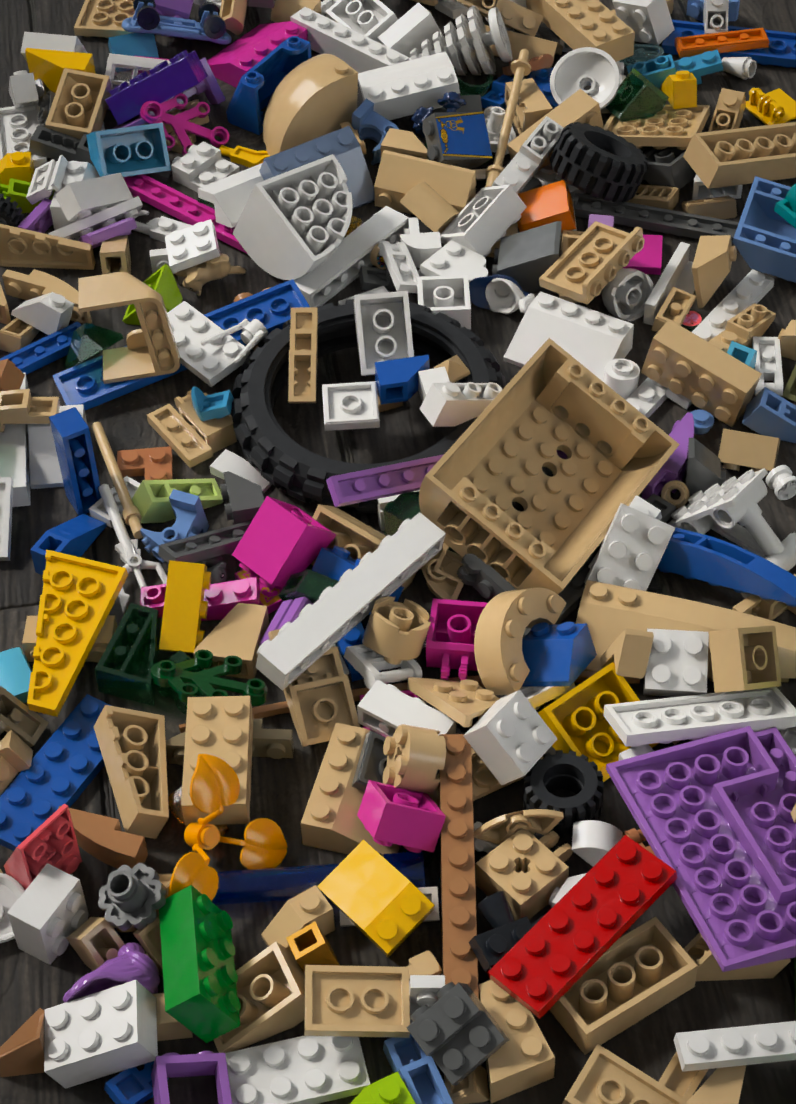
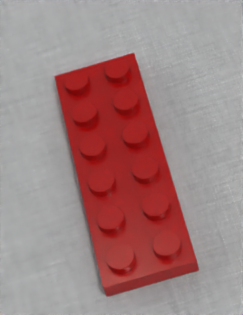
(582, 926)

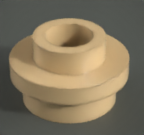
(682, 487)

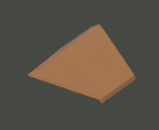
(25, 1048)

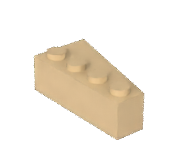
(576, 108)
(136, 766)

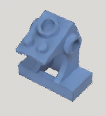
(371, 126)
(189, 522)

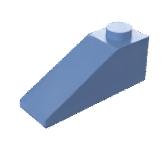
(771, 416)

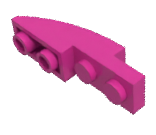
(221, 597)

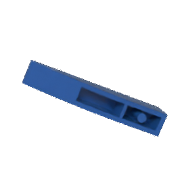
(727, 566)

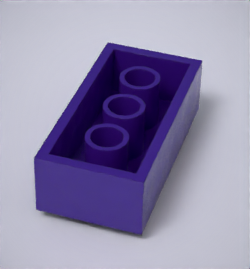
(160, 85)

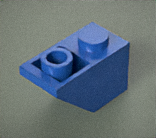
(399, 378)

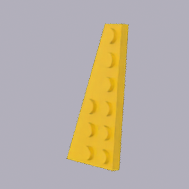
(70, 617)

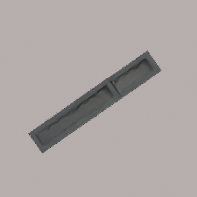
(53, 144)

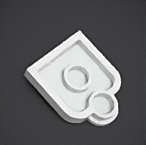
(455, 260)

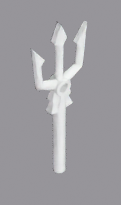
(127, 547)

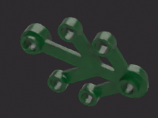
(172, 675)

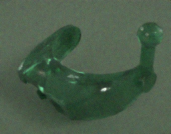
(468, 89)

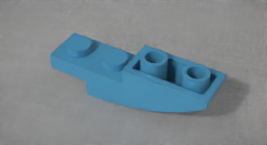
(658, 69)

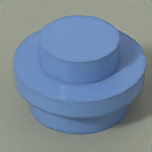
(702, 421)

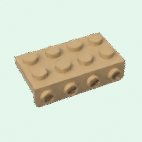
(592, 262)

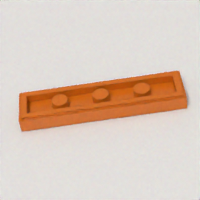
(722, 41)

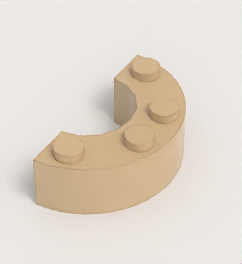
(501, 633)

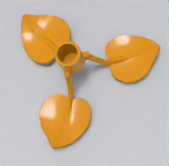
(211, 788)

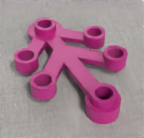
(180, 122)

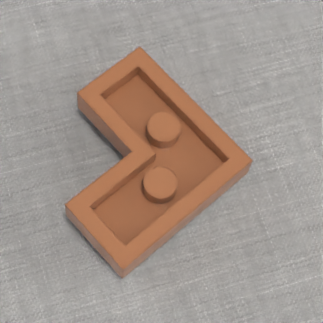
(147, 462)

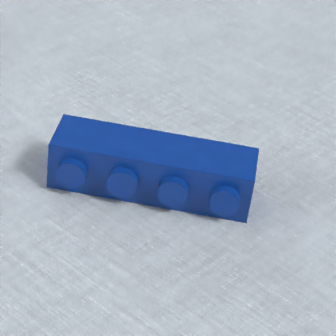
(76, 459)

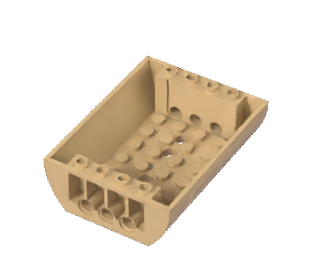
(500, 461)

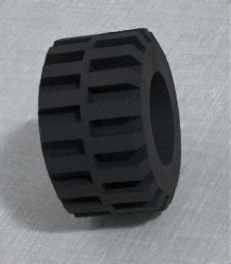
(569, 773)

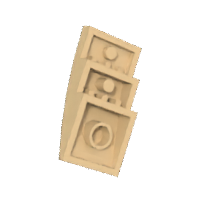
(320, 698)

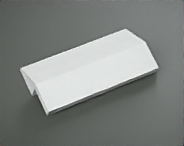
(231, 194)

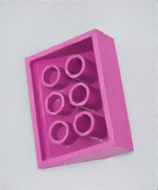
(251, 48)

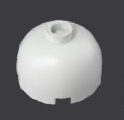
(627, 294)

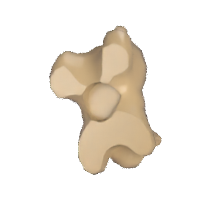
(207, 271)

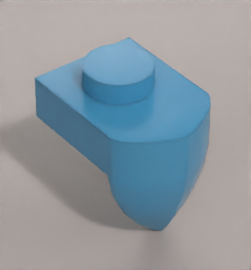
(213, 405)

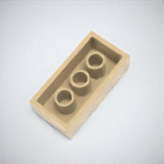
(700, 372)
(225, 730)
(625, 985)

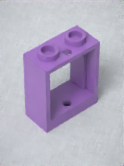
(188, 1065)

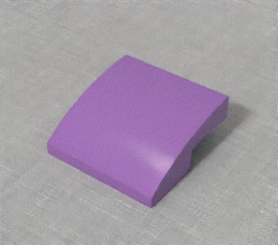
(116, 229)

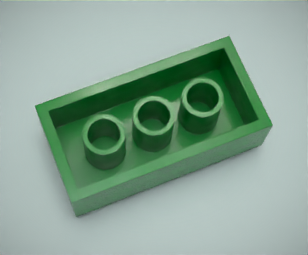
(199, 964)

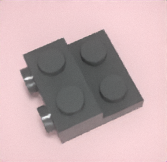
(456, 1031)

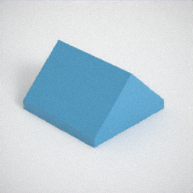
(134, 45)

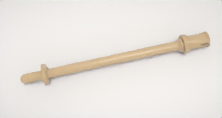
(520, 69)

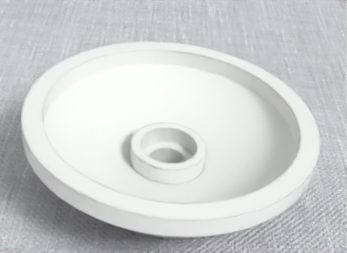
(585, 68)

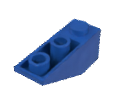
(68, 538)

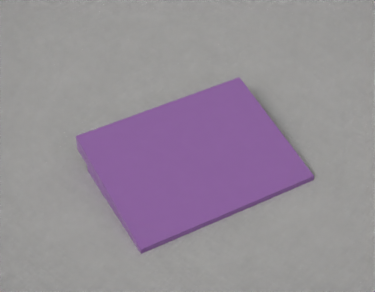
(727, 829)

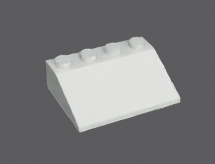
(408, 85)
(580, 331)

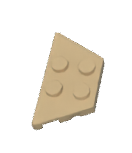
(456, 699)

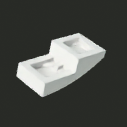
(233, 463)

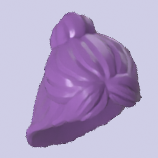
(128, 966)

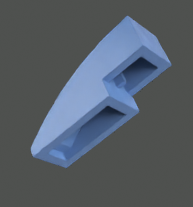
(416, 1071)

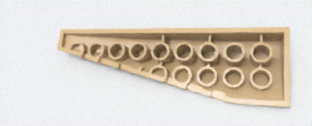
(613, 608)

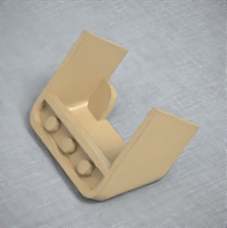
(149, 349)

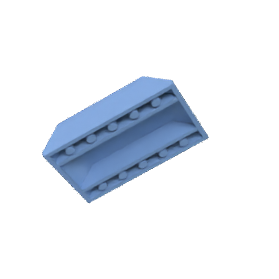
(763, 235)

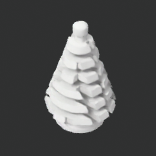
(470, 42)

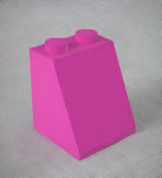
(281, 542)

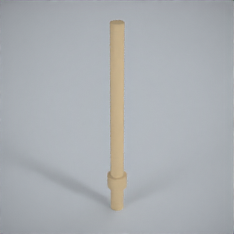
(130, 512)

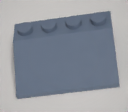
(343, 146)

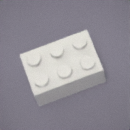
(100, 1034)

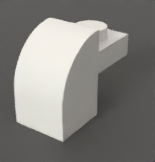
(420, 244)

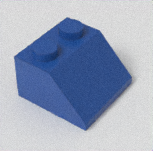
(557, 653)

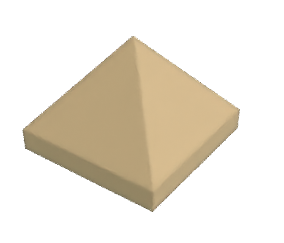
(455, 368)

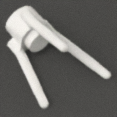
(251, 335)

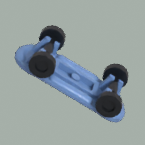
(147, 20)

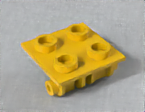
(772, 107)

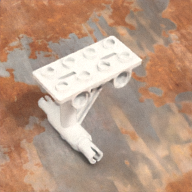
(735, 503)

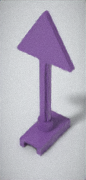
(208, 86)

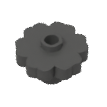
(132, 897)

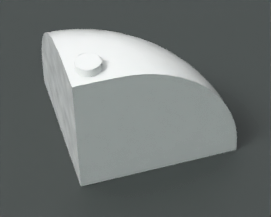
(296, 218)

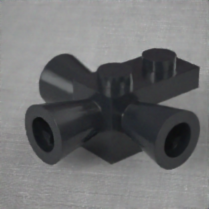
(495, 943)

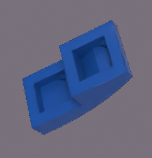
(496, 96)

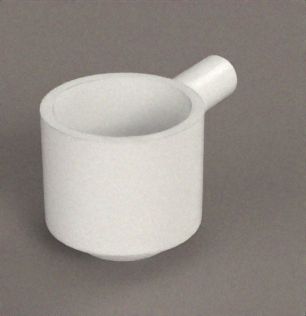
(622, 376)

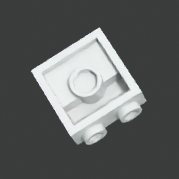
(201, 166)

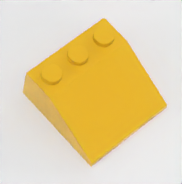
(580, 722)

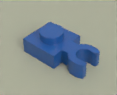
(131, 1085)

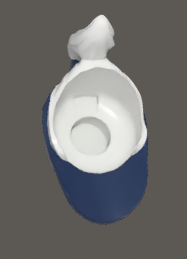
(499, 294)

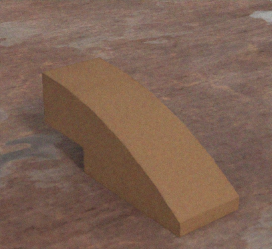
(104, 840)

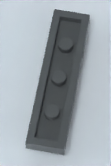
(204, 545)

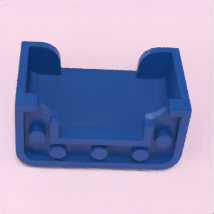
(261, 81)

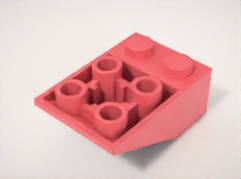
(50, 843)

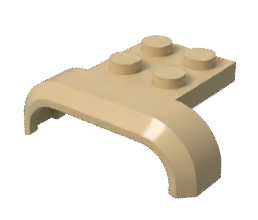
(615, 1081)

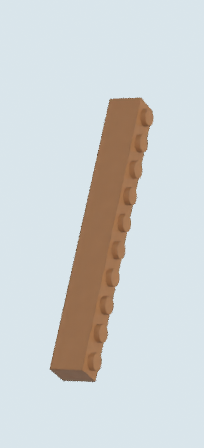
(458, 864)

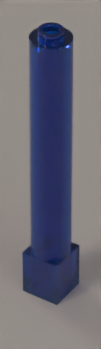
(288, 882)

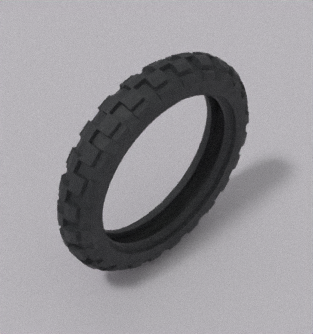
(267, 370)

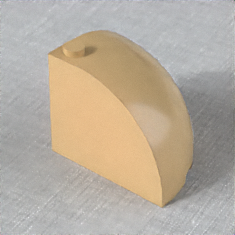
(310, 103)

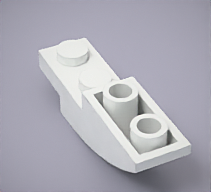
(530, 156)

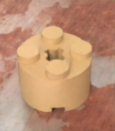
(396, 629)
(414, 758)

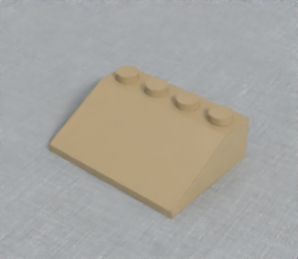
(333, 806)

